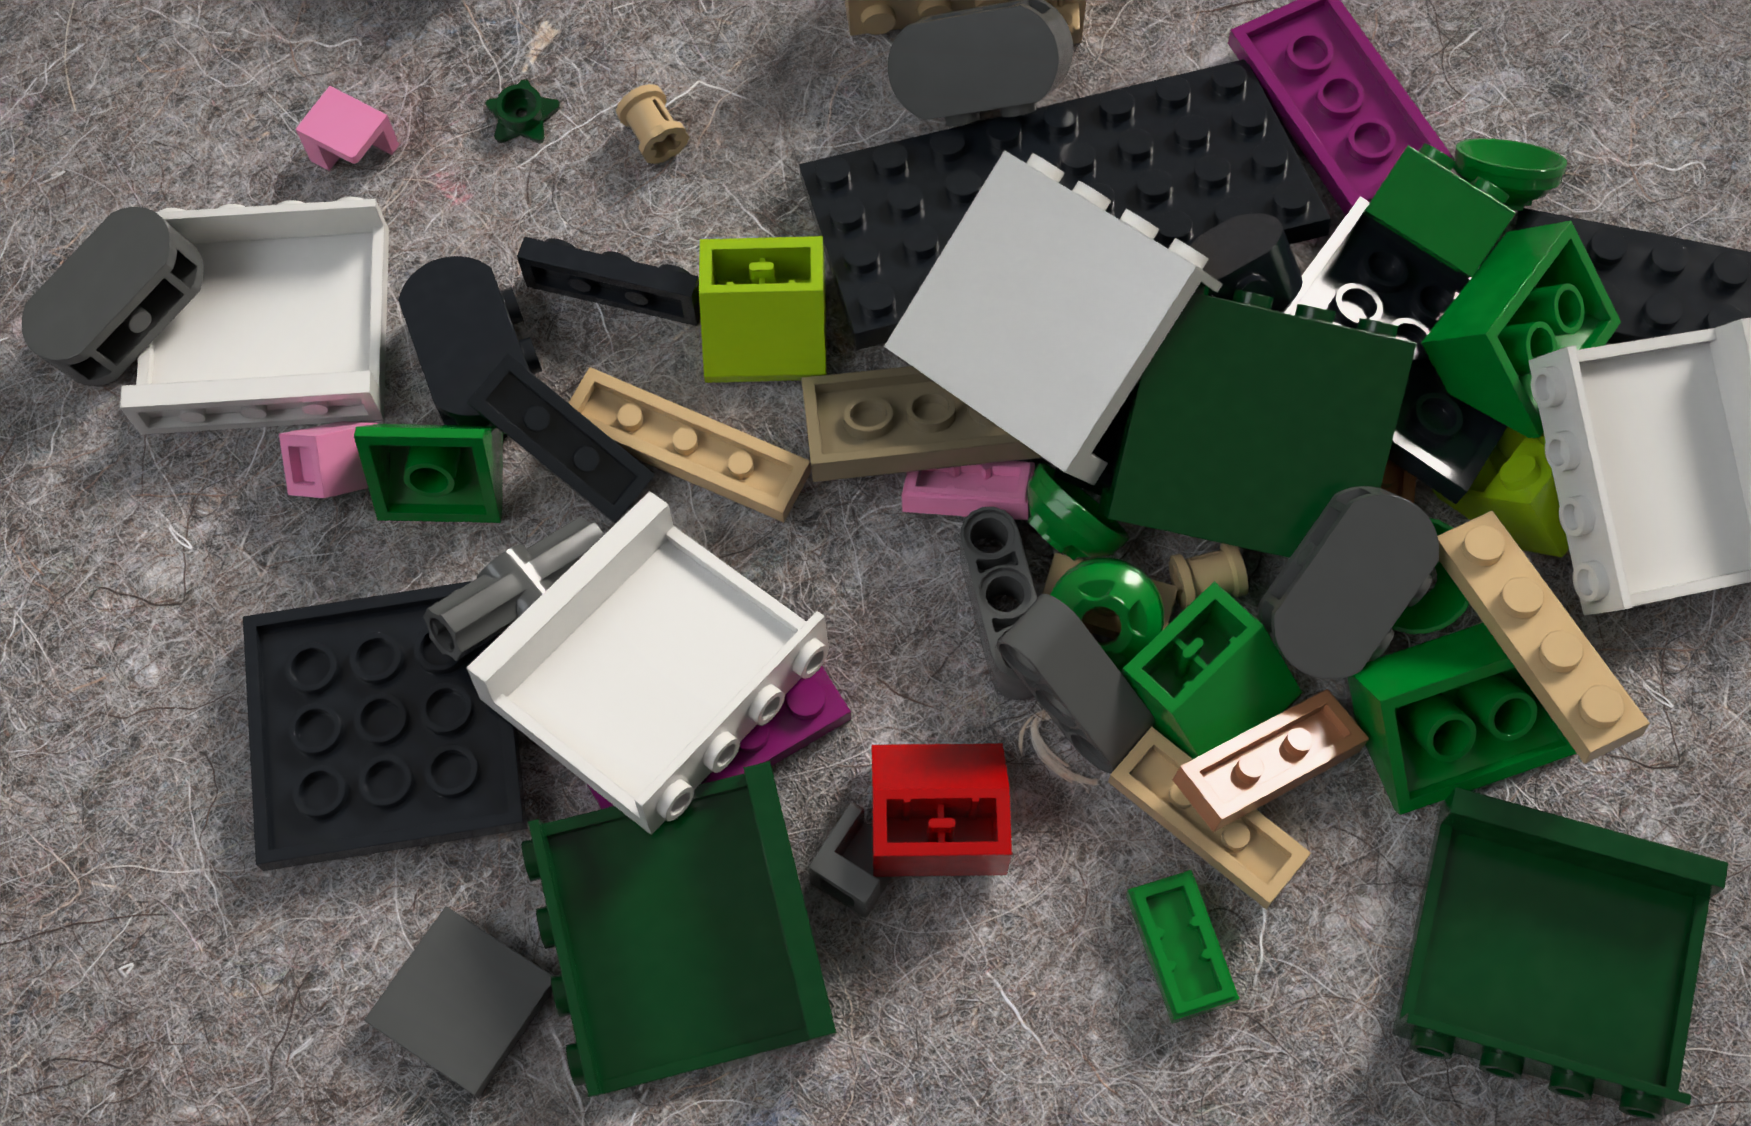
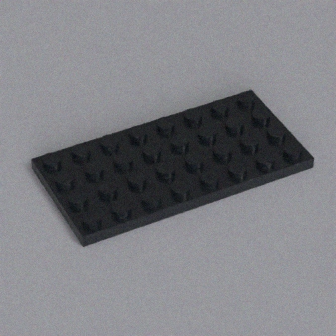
(1165, 149)

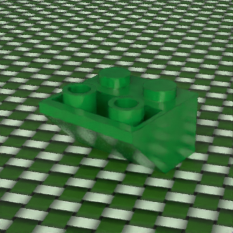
(1440, 210)
(1211, 674)

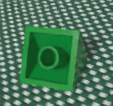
(433, 471)

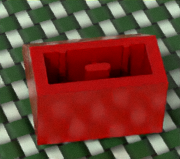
(940, 810)

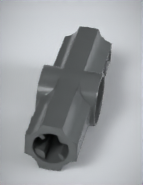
(506, 589)

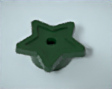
(521, 98)

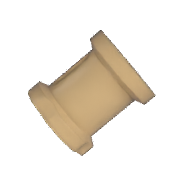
(652, 123)
(1198, 572)

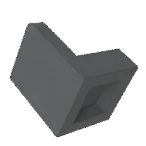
(846, 864)

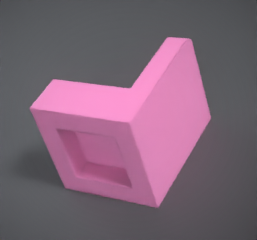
(344, 129)
(322, 460)

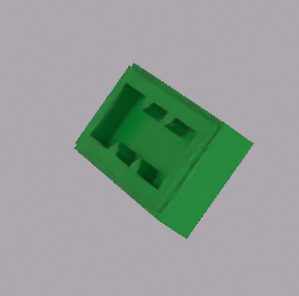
(1182, 946)

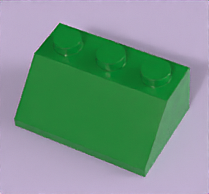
(1520, 304)
(1450, 718)

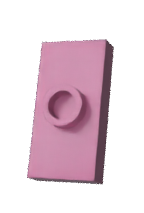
(968, 488)

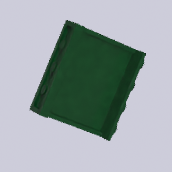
(1256, 421)
(678, 938)
(1558, 952)

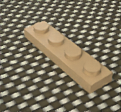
(693, 445)
(1540, 638)

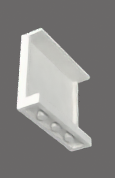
(1047, 310)
(280, 325)
(1651, 463)
(647, 665)

